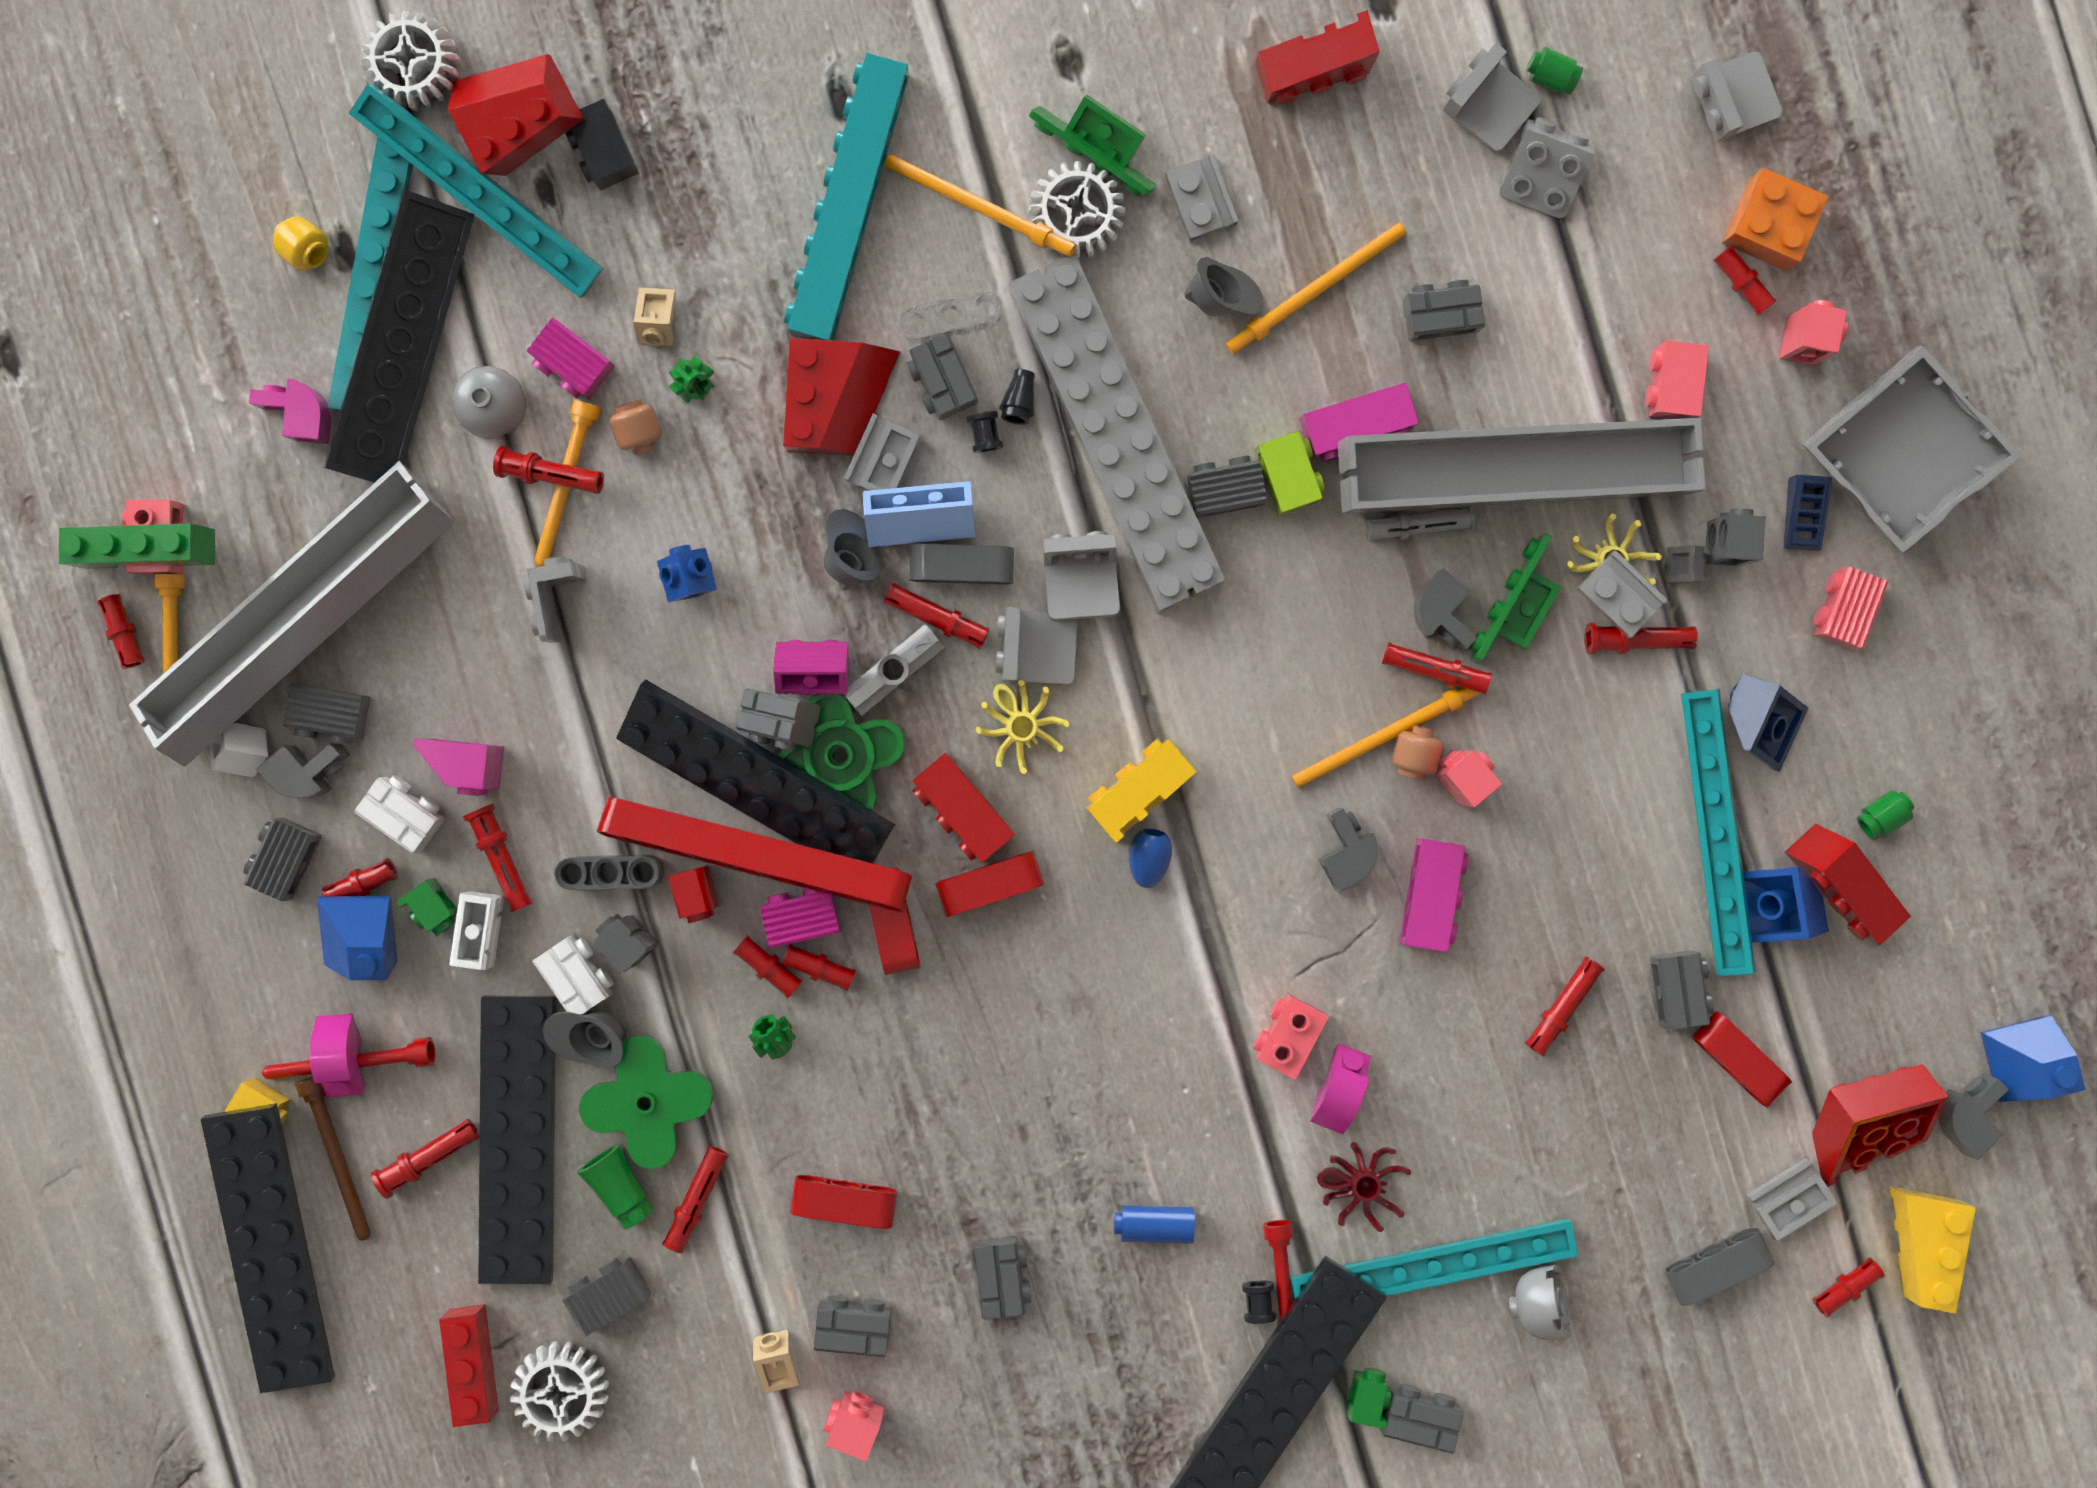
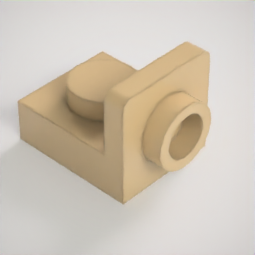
(655, 316)
(774, 1361)

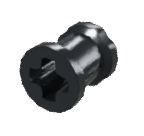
(985, 431)
(1259, 1302)

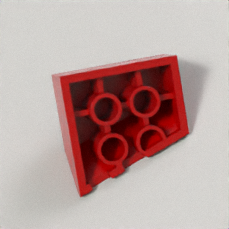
(512, 113)
(833, 393)
(1875, 1119)

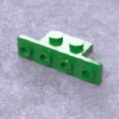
(1102, 138)
(1523, 606)

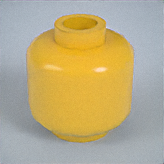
(300, 243)

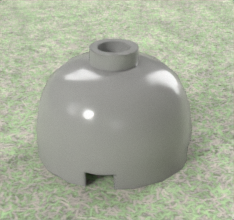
(488, 402)
(1541, 1304)

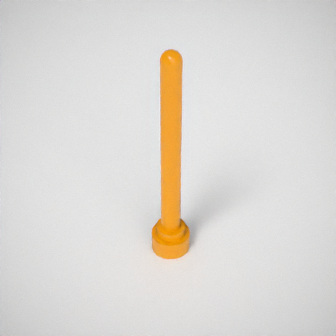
(583, 417)
(169, 587)

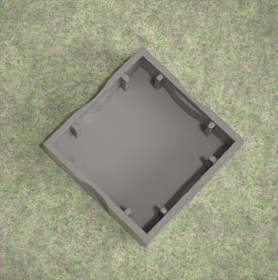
(1911, 448)

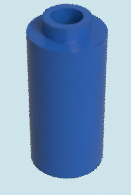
(1155, 1224)

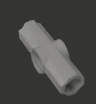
(913, 655)

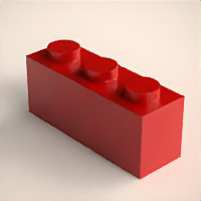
(962, 808)
(469, 1365)

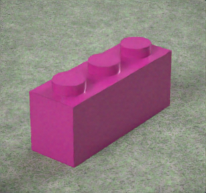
(1371, 414)
(1434, 895)

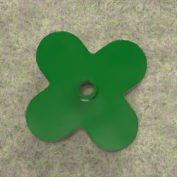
(867, 746)
(673, 1097)

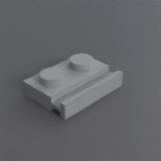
(1201, 197)
(881, 455)
(1621, 594)
(1791, 1199)

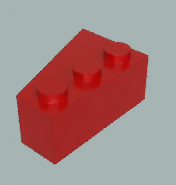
(1318, 61)
(1849, 883)

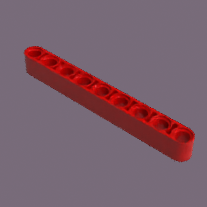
(754, 854)

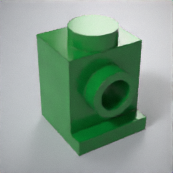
(429, 907)
(1368, 1398)

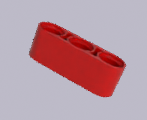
(989, 883)
(895, 939)
(1742, 1059)
(843, 1201)

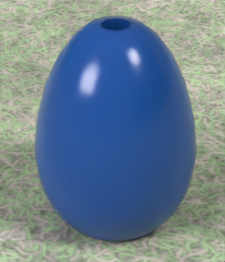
(1149, 857)

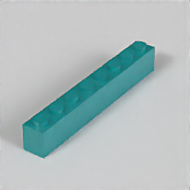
(848, 198)

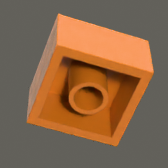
(1775, 219)

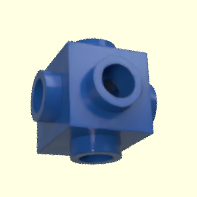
(686, 573)

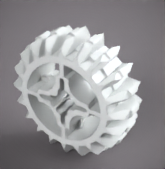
(382, 59)
(1091, 215)
(531, 1398)

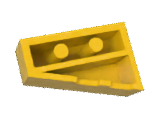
(1139, 788)
(1933, 1246)

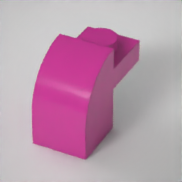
(303, 407)
(334, 1055)
(1342, 1090)

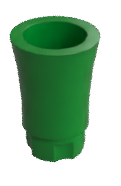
(617, 1186)

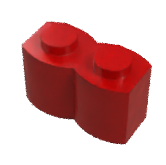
(694, 894)

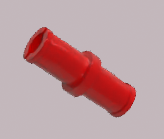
(1745, 280)
(120, 631)
(362, 881)
(767, 966)
(818, 967)
(1848, 1287)

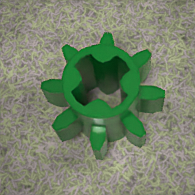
(691, 379)
(772, 1036)

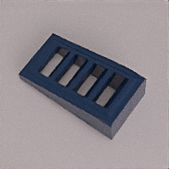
(1819, 513)

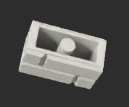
(400, 813)
(476, 930)
(574, 975)

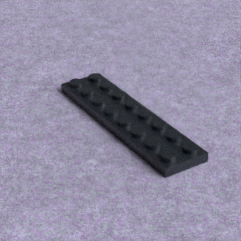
(399, 337)
(750, 777)
(516, 1141)
(268, 1248)
(1284, 1381)

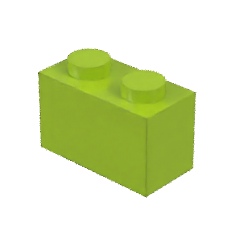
(1290, 473)

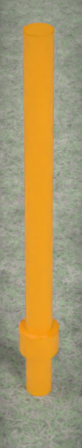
(1039, 234)
(1259, 327)
(1449, 701)

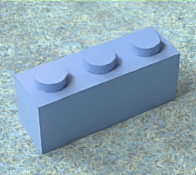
(919, 514)

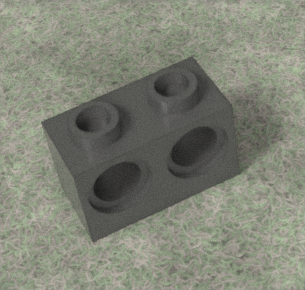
(1735, 538)

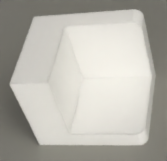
(239, 750)

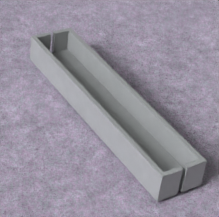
(1116, 432)
(1520, 465)
(290, 615)

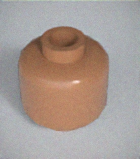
(635, 426)
(1417, 753)

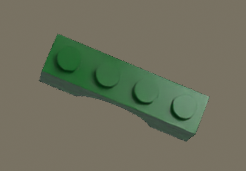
(136, 544)

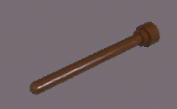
(314, 1094)

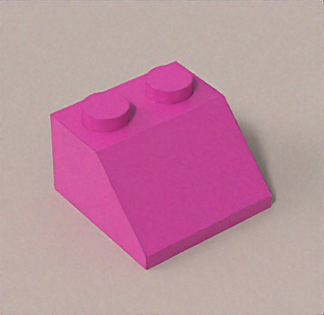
(463, 764)

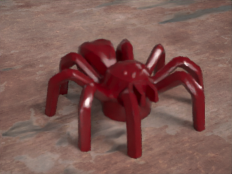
(1363, 1184)

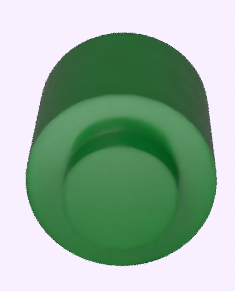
(1554, 71)
(1886, 815)

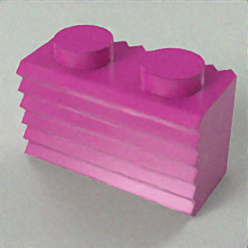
(570, 358)
(811, 667)
(799, 917)

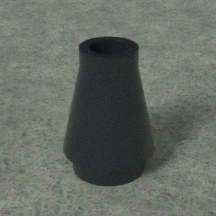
(1019, 398)

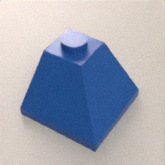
(1784, 905)
(358, 936)
(2033, 1060)

